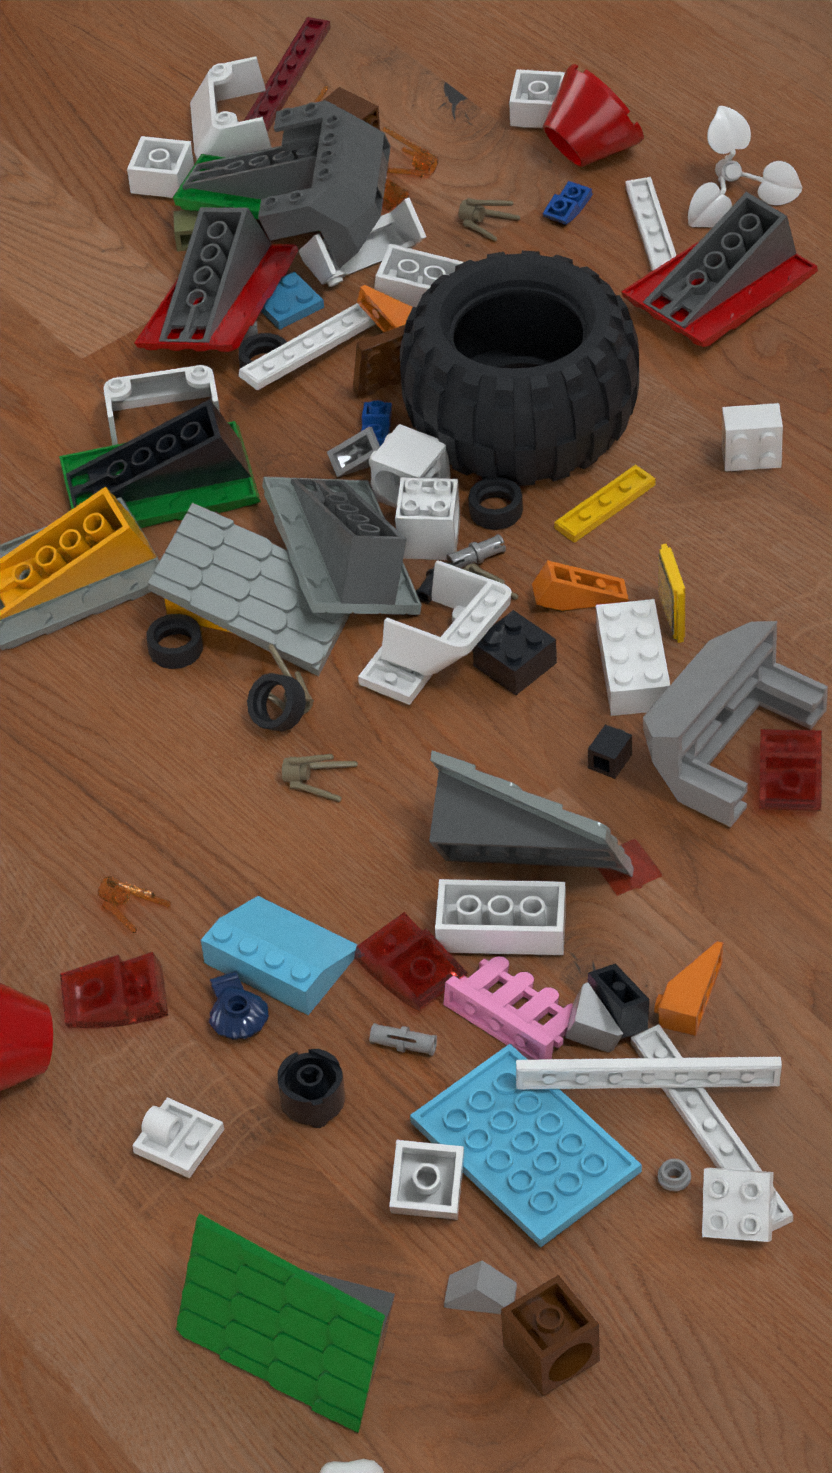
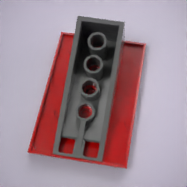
(726, 275)
(220, 285)

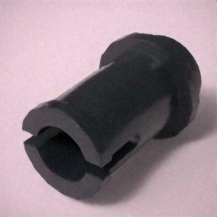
(425, 590)

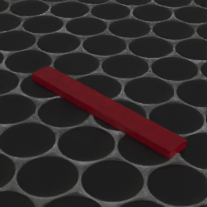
(289, 70)

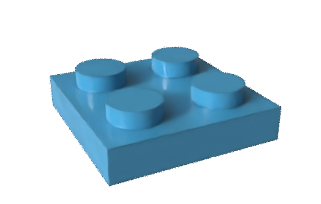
(291, 301)

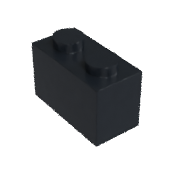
(621, 998)

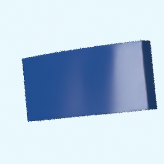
(568, 204)
(378, 416)

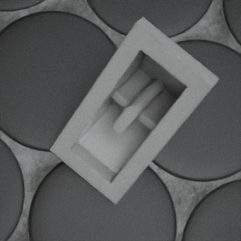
(353, 453)
(591, 1022)
(479, 1289)

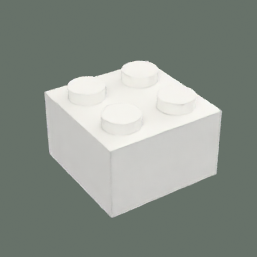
(533, 97)
(159, 166)
(752, 437)
(427, 1179)

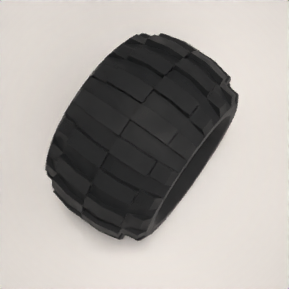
(520, 366)

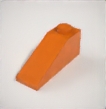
(383, 309)
(572, 588)
(689, 992)

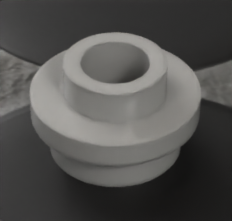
(674, 1167)

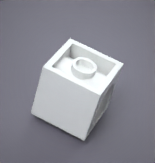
(406, 455)
(428, 517)

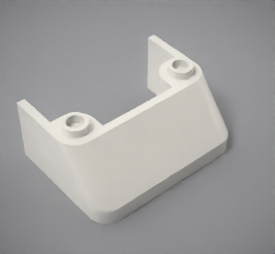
(221, 132)
(397, 228)
(157, 389)
(476, 608)

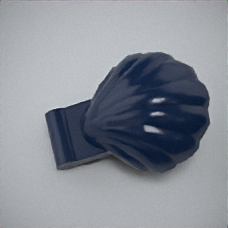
(236, 1011)

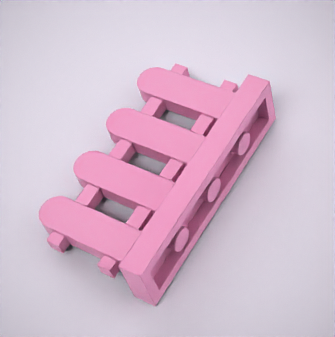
(496, 1012)

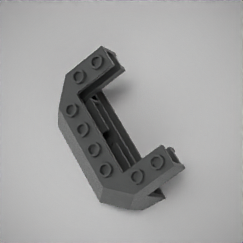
(345, 182)

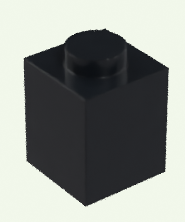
(610, 751)

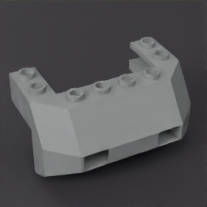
(712, 703)

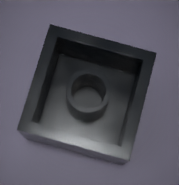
(515, 652)

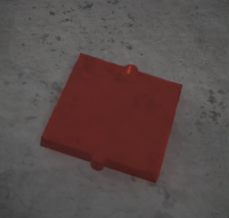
(643, 872)

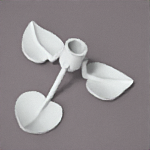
(724, 135)

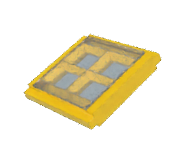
(671, 592)

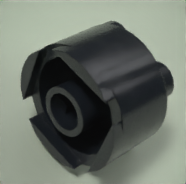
(311, 1087)

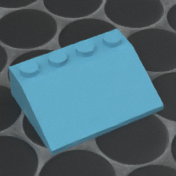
(278, 953)

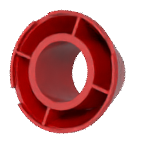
(589, 119)
(24, 1037)

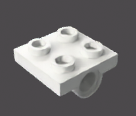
(392, 679)
(177, 1136)
(738, 1204)

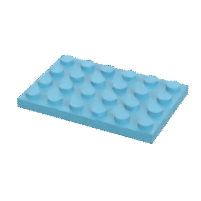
(527, 1147)

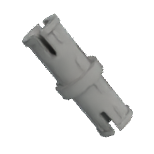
(477, 552)
(382, 1035)

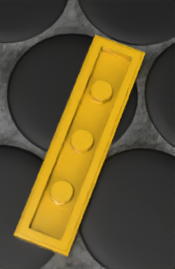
(604, 503)

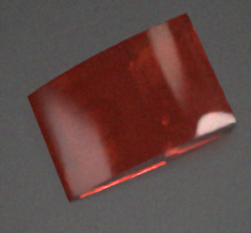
(790, 770)
(408, 962)
(114, 992)

